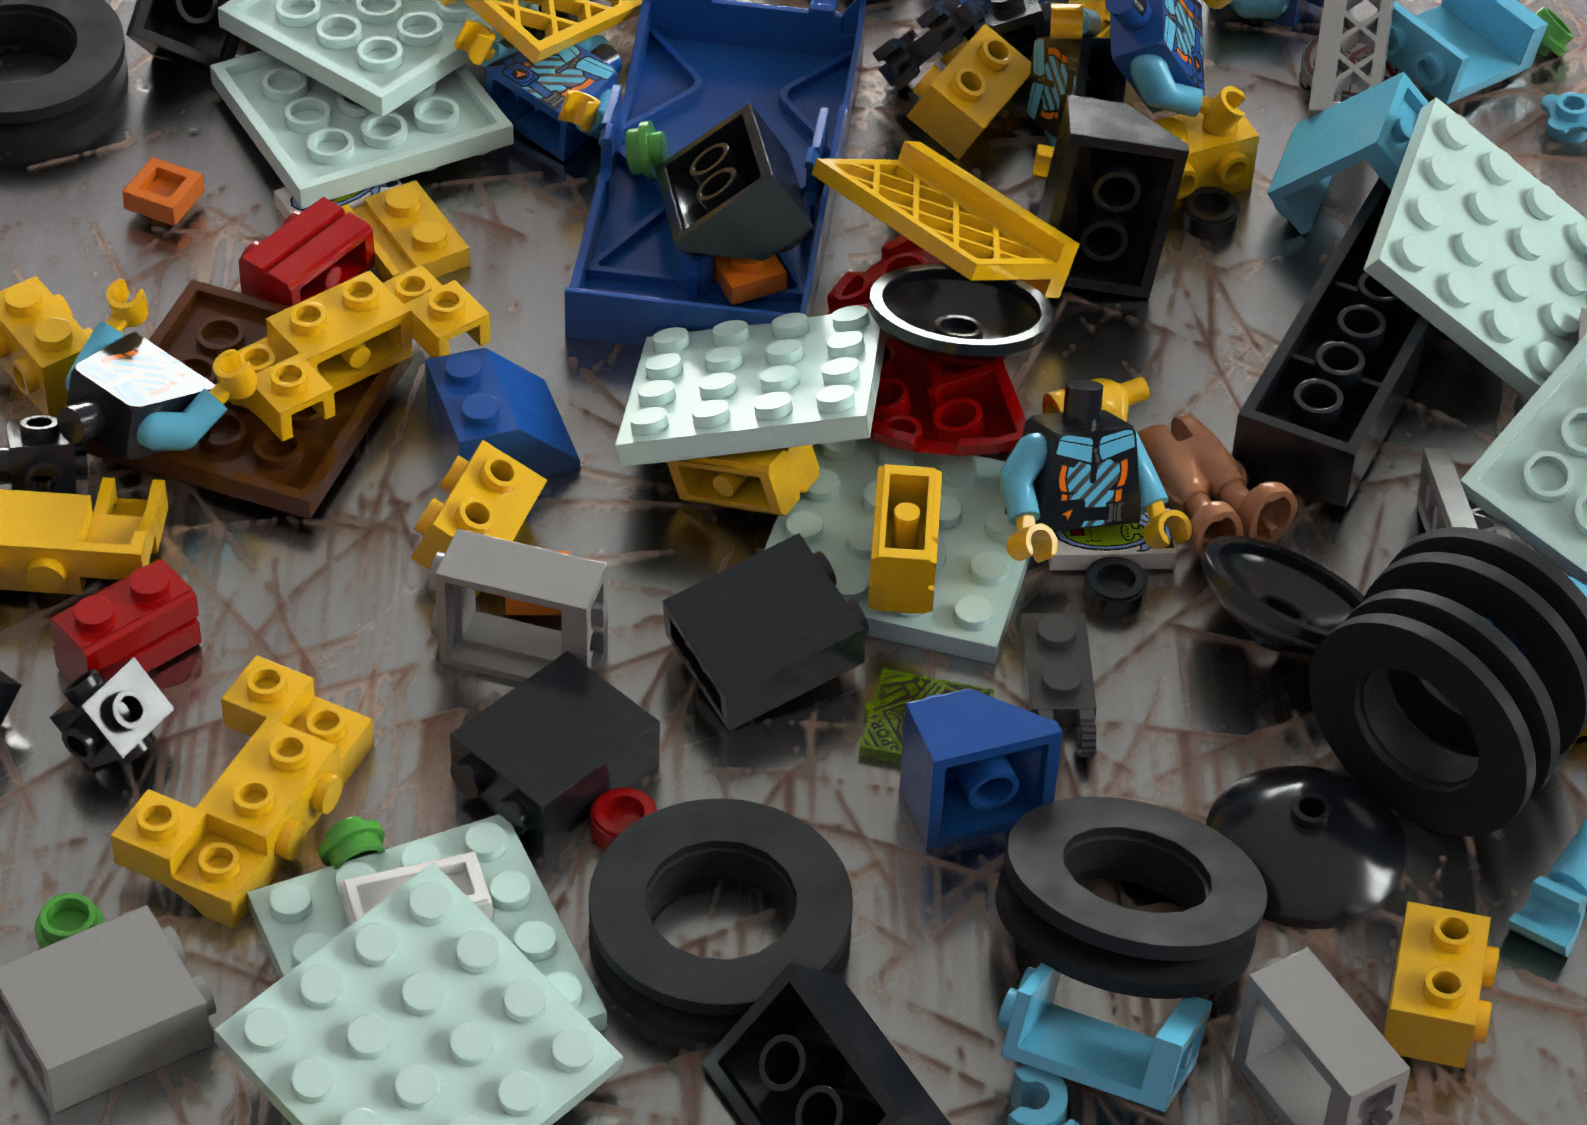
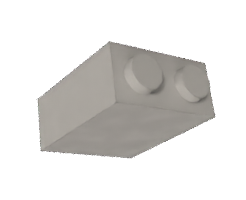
(104, 1007)

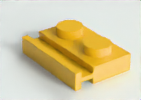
(411, 233)

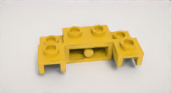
(351, 336)
(59, 541)
(259, 805)

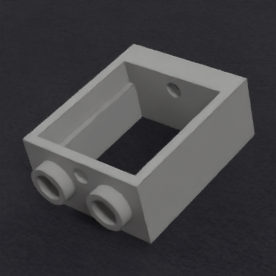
(526, 574)
(1316, 1049)

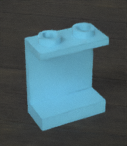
(1464, 44)
(1365, 126)
(1098, 1051)

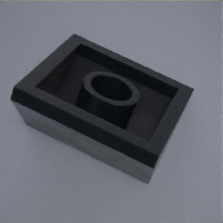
(182, 31)

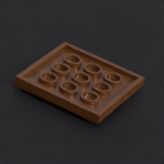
(242, 451)

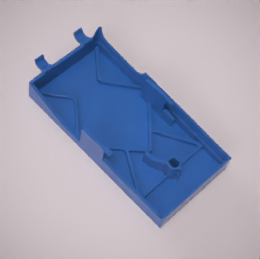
(687, 75)

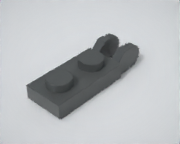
(1060, 673)

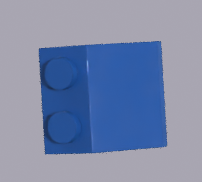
(496, 401)
(974, 765)

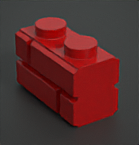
(307, 255)
(137, 617)

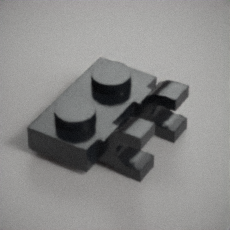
(945, 33)

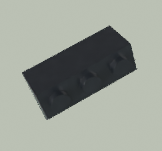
(734, 192)
(1113, 193)
(815, 1060)

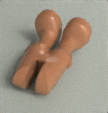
(1199, 467)

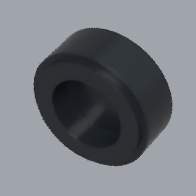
(1210, 213)
(1115, 587)

